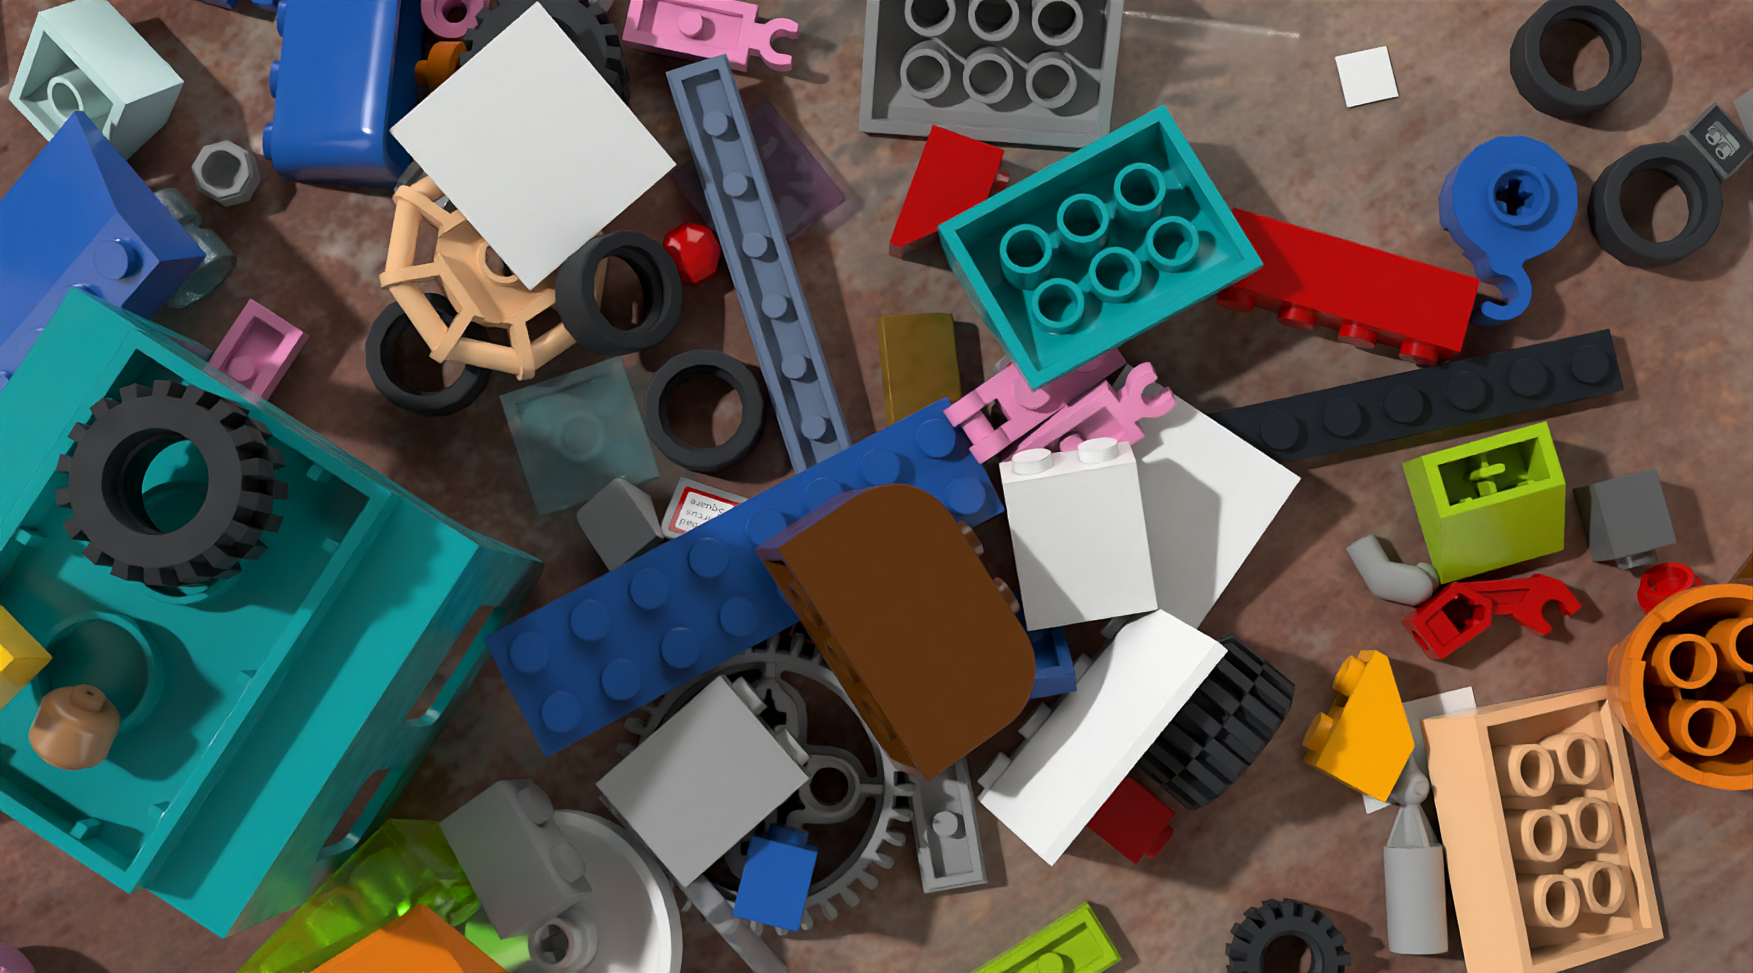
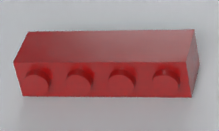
(1353, 291)

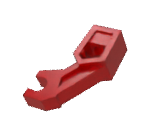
(1517, 598)

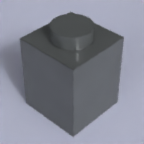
(1625, 518)

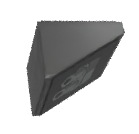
(1717, 141)

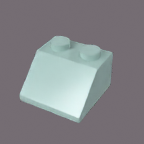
(96, 64)

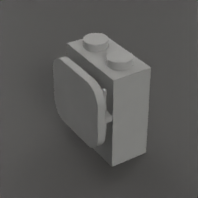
(706, 777)

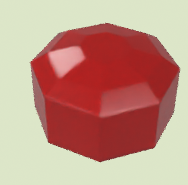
(694, 253)

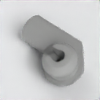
(1389, 579)

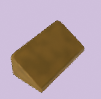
(917, 362)

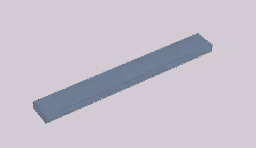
(759, 261)

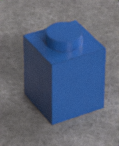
(776, 877)

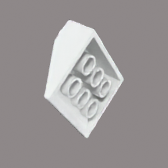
(1099, 732)

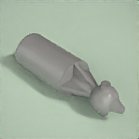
(1414, 872)

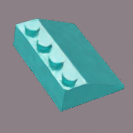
(1097, 248)

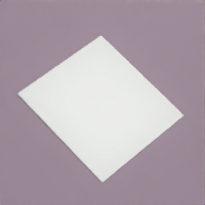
(533, 146)
(1202, 503)

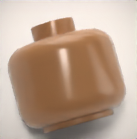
(74, 727)

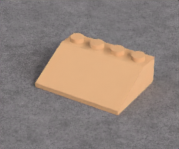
(1541, 832)

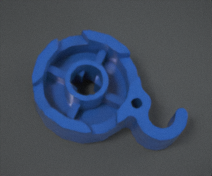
(1499, 241)

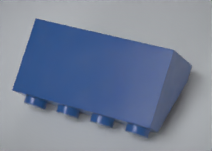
(342, 89)

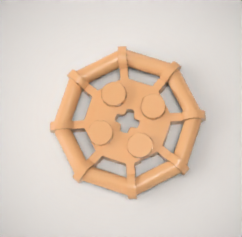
(471, 289)

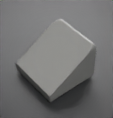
(620, 523)

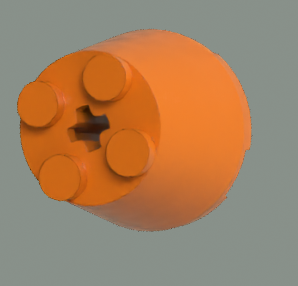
(1706, 648)

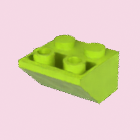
(1490, 502)

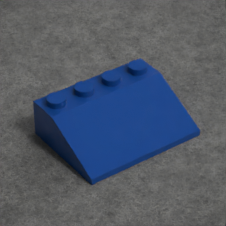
(87, 225)

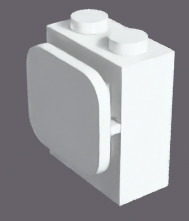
(1078, 533)

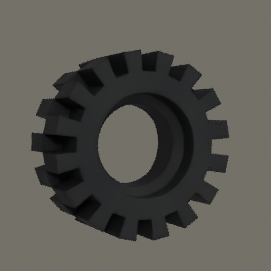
(1282, 919)

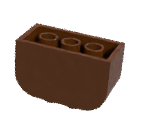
(907, 621)

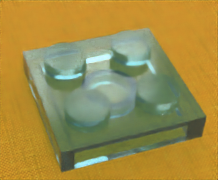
(580, 435)

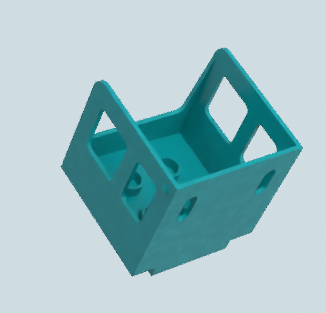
(241, 698)

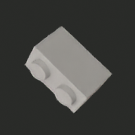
(516, 856)

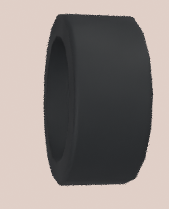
(1543, 91)
(1694, 179)
(658, 280)
(381, 367)
(674, 373)

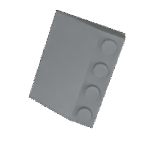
(991, 69)

